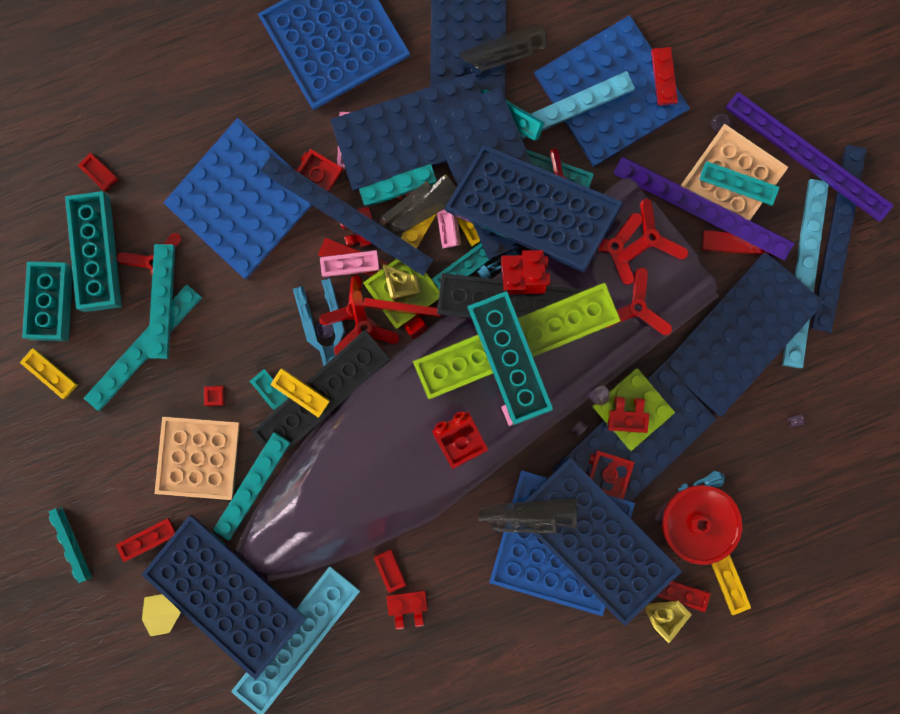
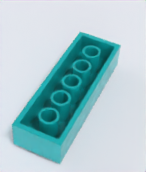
(93, 251)
(510, 357)

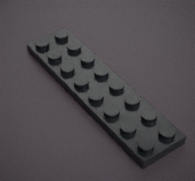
(461, 291)
(334, 381)

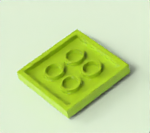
(379, 290)
(632, 387)

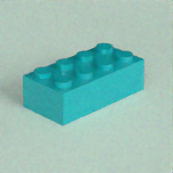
(47, 301)

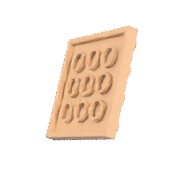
(740, 155)
(197, 458)

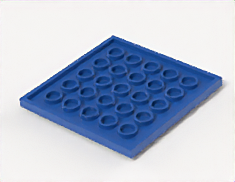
(333, 43)
(624, 119)
(234, 203)
(533, 569)

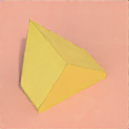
(400, 283)
(159, 615)
(667, 617)

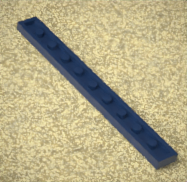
(346, 215)
(837, 245)

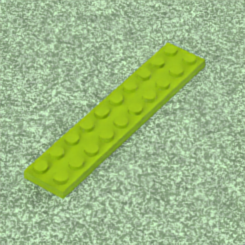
(542, 329)

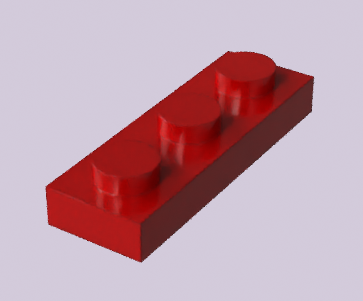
(664, 76)
(146, 540)

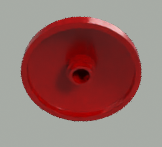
(702, 524)

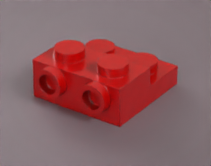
(319, 169)
(525, 273)
(459, 439)
(619, 483)

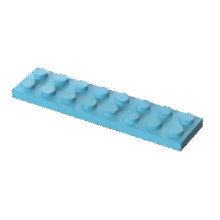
(322, 608)

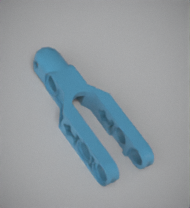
(327, 353)

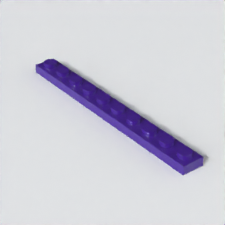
(809, 157)
(704, 208)

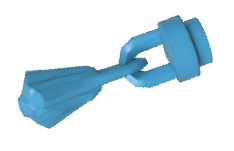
(484, 273)
(714, 479)

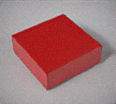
(415, 327)
(214, 396)

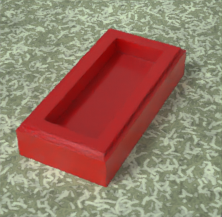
(98, 172)
(390, 571)

